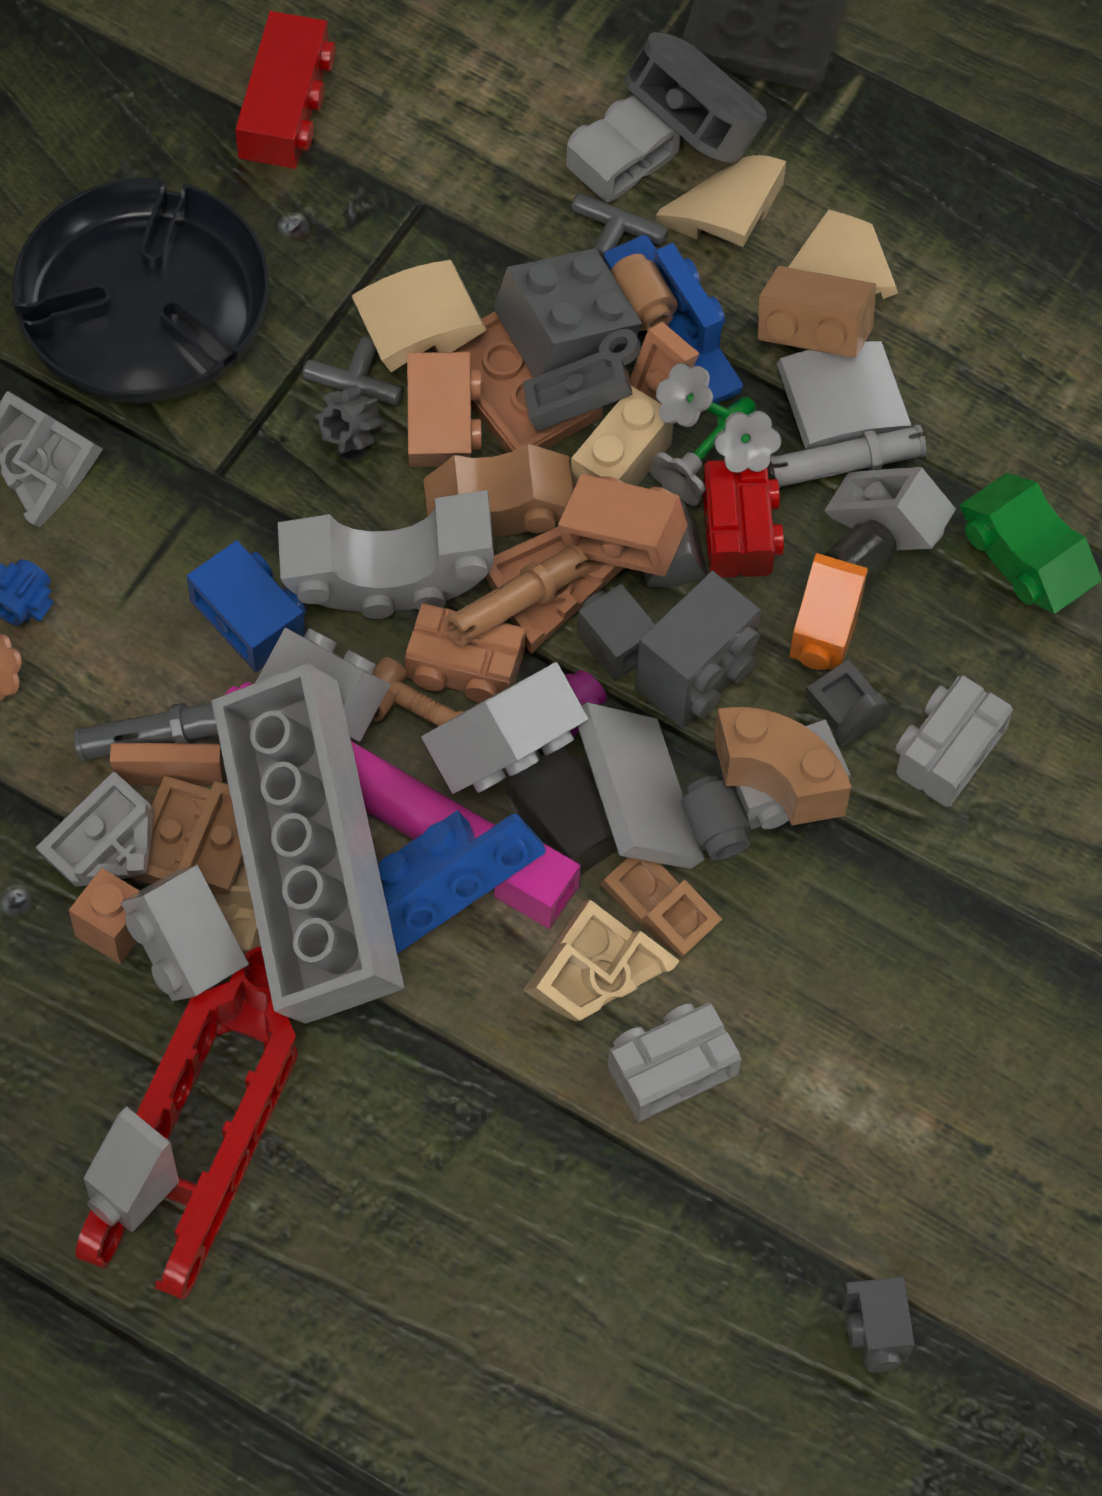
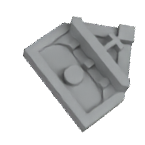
(103, 831)

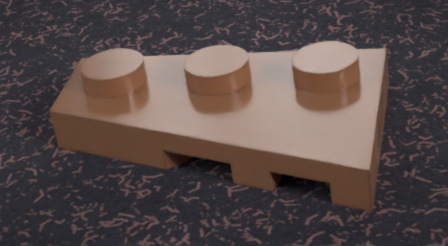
(545, 619)

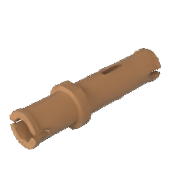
(533, 585)

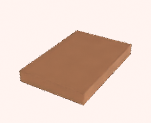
(503, 394)

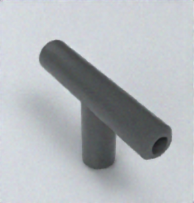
(616, 223)
(355, 375)

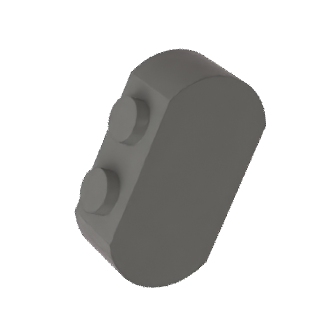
(695, 97)

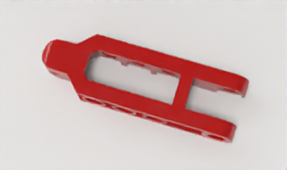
(235, 1006)

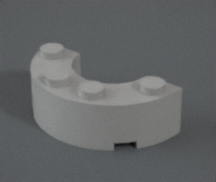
(391, 568)

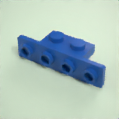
(697, 317)
(451, 870)

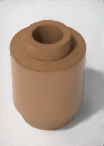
(645, 290)

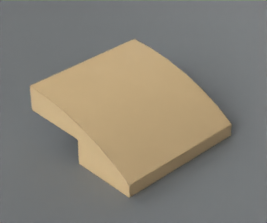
(418, 311)

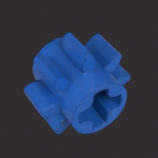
(23, 592)

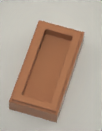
(151, 761)

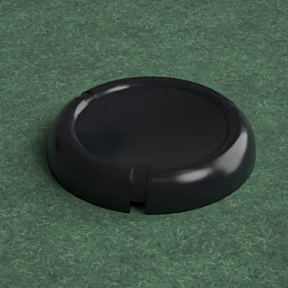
(141, 290)

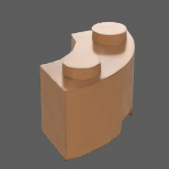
(524, 487)
(783, 761)

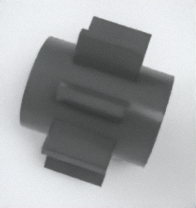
(349, 419)

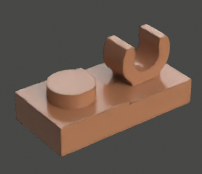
(657, 357)

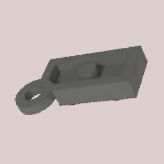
(583, 383)

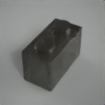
(563, 808)

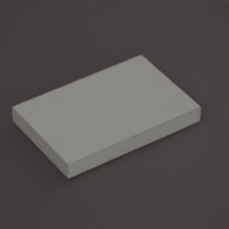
(638, 787)

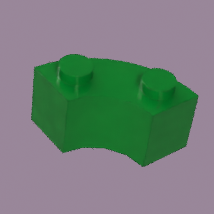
(1030, 543)

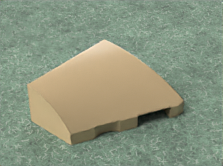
(727, 201)

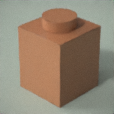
(100, 918)

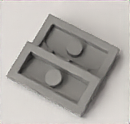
(842, 395)

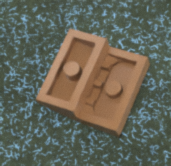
(194, 829)

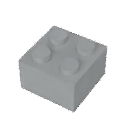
(506, 731)

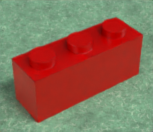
(284, 90)

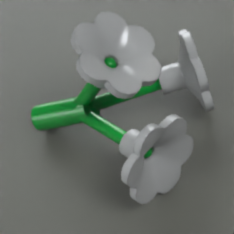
(741, 432)

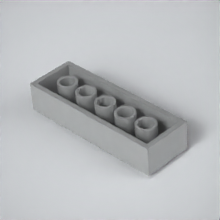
(306, 845)

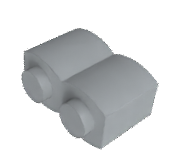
(621, 148)

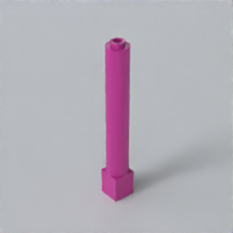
(412, 807)

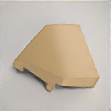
(848, 250)

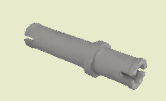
(868, 452)

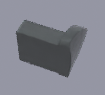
(688, 561)
(847, 702)

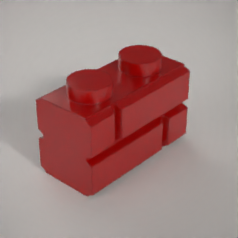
(740, 521)

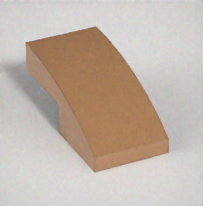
(660, 904)

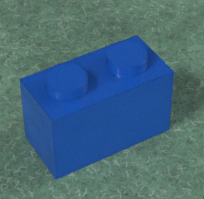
(245, 603)

